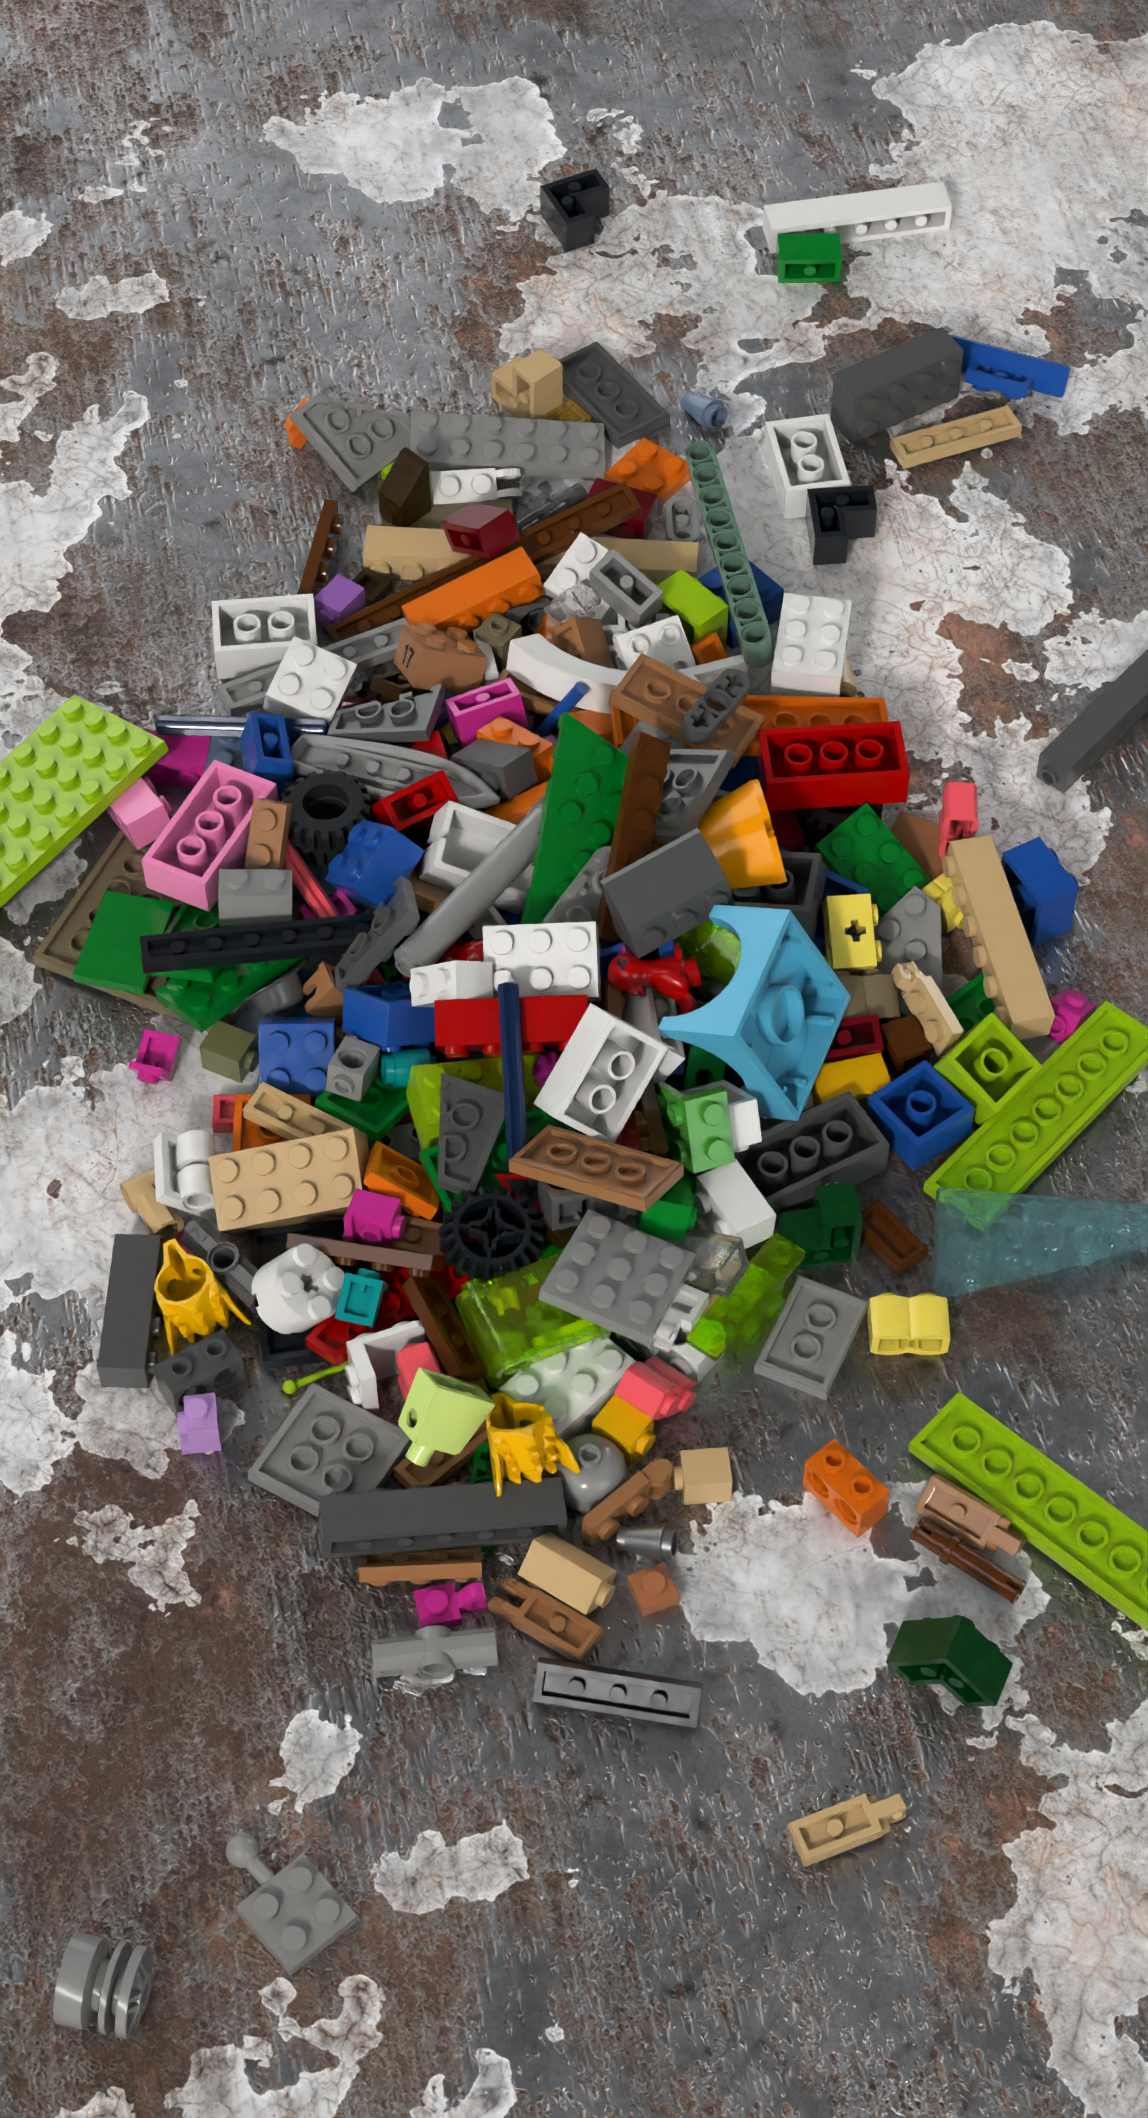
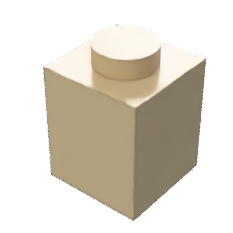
(704, 1476)

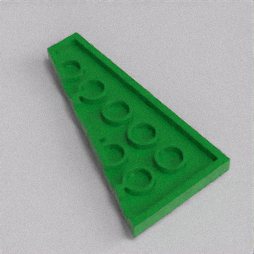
(576, 812)

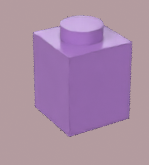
(338, 600)

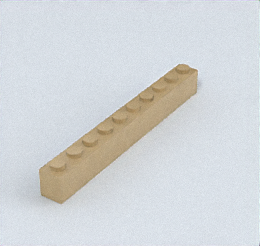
(423, 552)

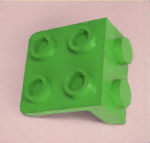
(696, 1127)

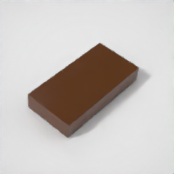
(891, 1238)

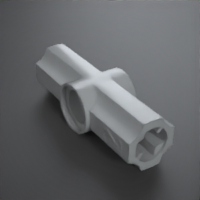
(434, 1652)

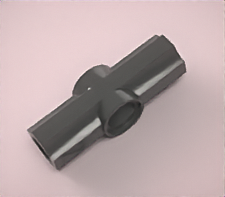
(218, 1253)

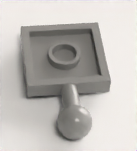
(291, 1911)

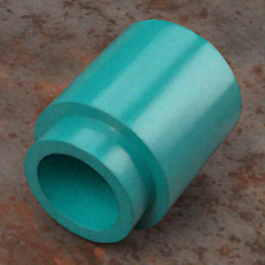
(397, 1065)

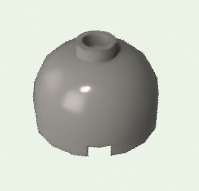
(600, 1474)

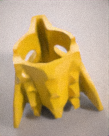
(194, 1298)
(526, 1449)

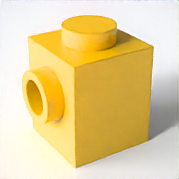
(625, 1427)

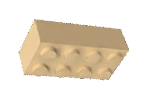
(288, 1181)

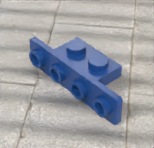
(1010, 371)

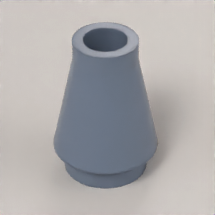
(705, 410)

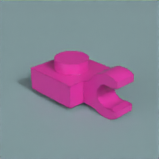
(443, 1605)

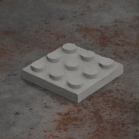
(617, 1277)
(328, 1449)

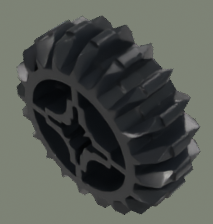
(462, 1230)

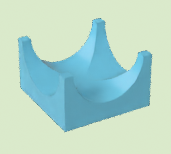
(774, 1012)

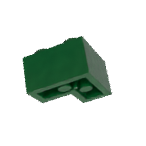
(828, 1230)
(952, 1655)

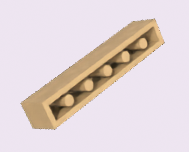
(998, 937)

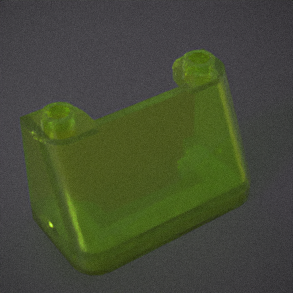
(516, 1327)

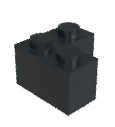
(573, 206)
(835, 517)

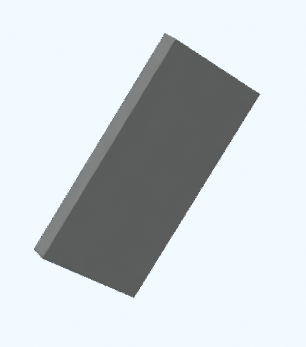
(611, 395)

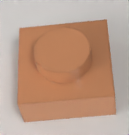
(653, 1589)

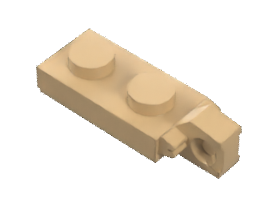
(928, 1007)
(844, 1826)

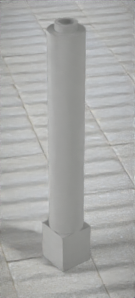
(472, 896)

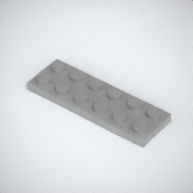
(499, 442)

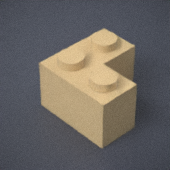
(529, 385)

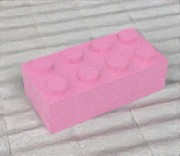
(206, 835)

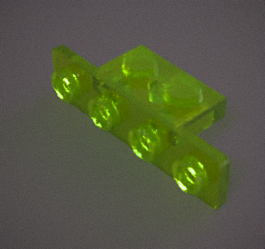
(757, 1296)

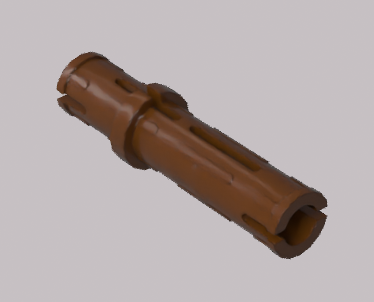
(954, 1551)

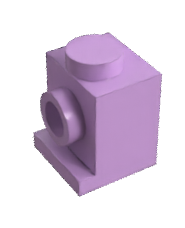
(199, 1424)

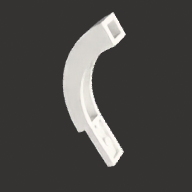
(556, 672)

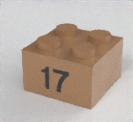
(440, 657)

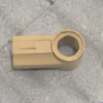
(141, 1198)

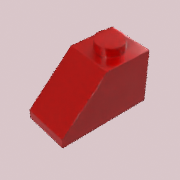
(415, 802)

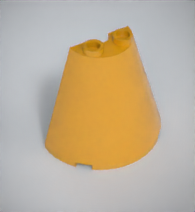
(742, 838)

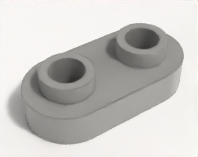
(682, 519)

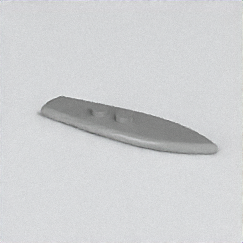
(385, 767)

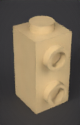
(568, 1574)

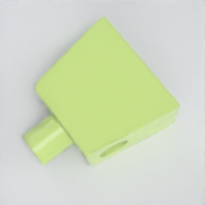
(441, 1414)

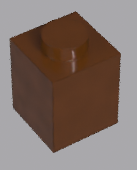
(904, 1045)

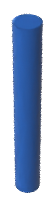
(565, 704)

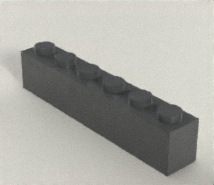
(439, 1517)

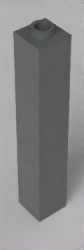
(1096, 728)

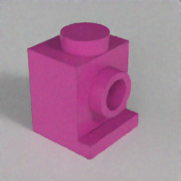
(374, 1218)

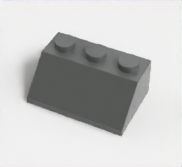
(666, 893)

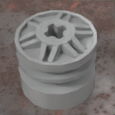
(94, 1983)

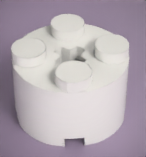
(297, 1289)

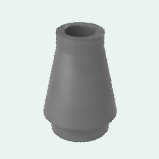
(650, 1541)

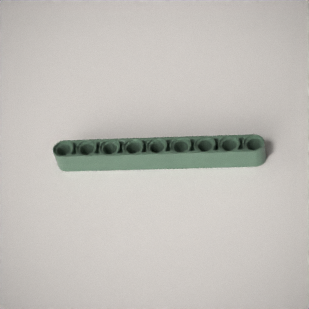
(729, 554)

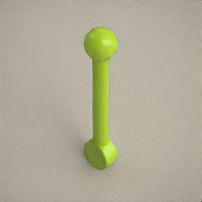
(290, 1386)

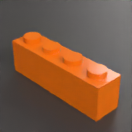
(476, 595)

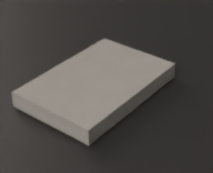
(812, 1337)

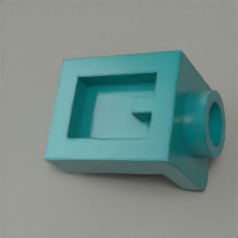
(361, 1298)

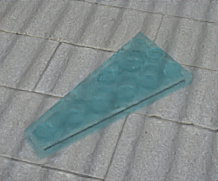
(1015, 1237)

